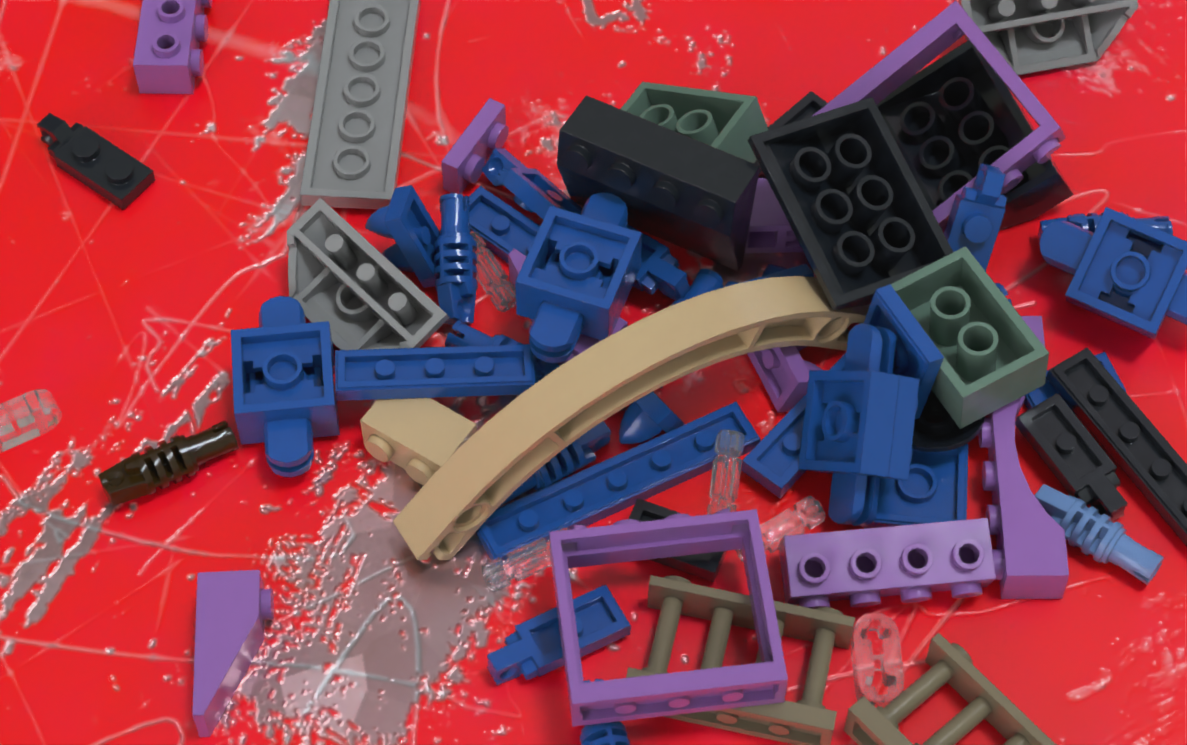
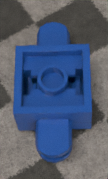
(1121, 270)
(577, 275)
(284, 385)
(860, 424)

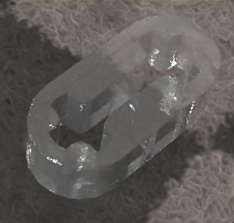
(27, 417)
(866, 663)

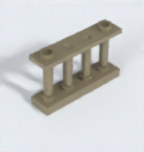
(952, 665)
(787, 722)

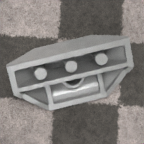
(1049, 32)
(354, 286)

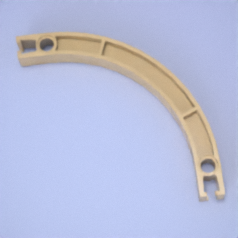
(604, 381)

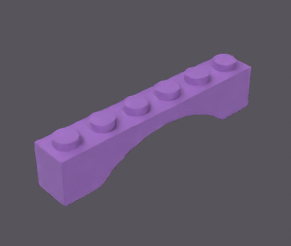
(1029, 542)

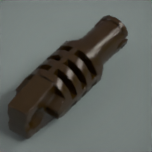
(168, 462)

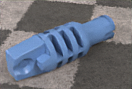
(1098, 534)

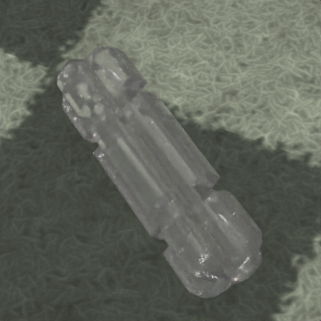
(493, 277)
(726, 471)
(807, 513)
(518, 565)

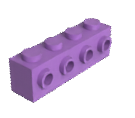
(169, 45)
(887, 562)

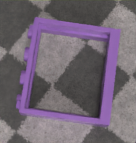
(922, 49)
(676, 691)

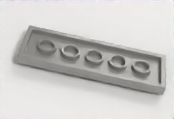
(360, 103)

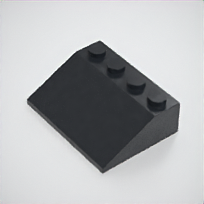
(962, 117)
(665, 178)
(850, 201)

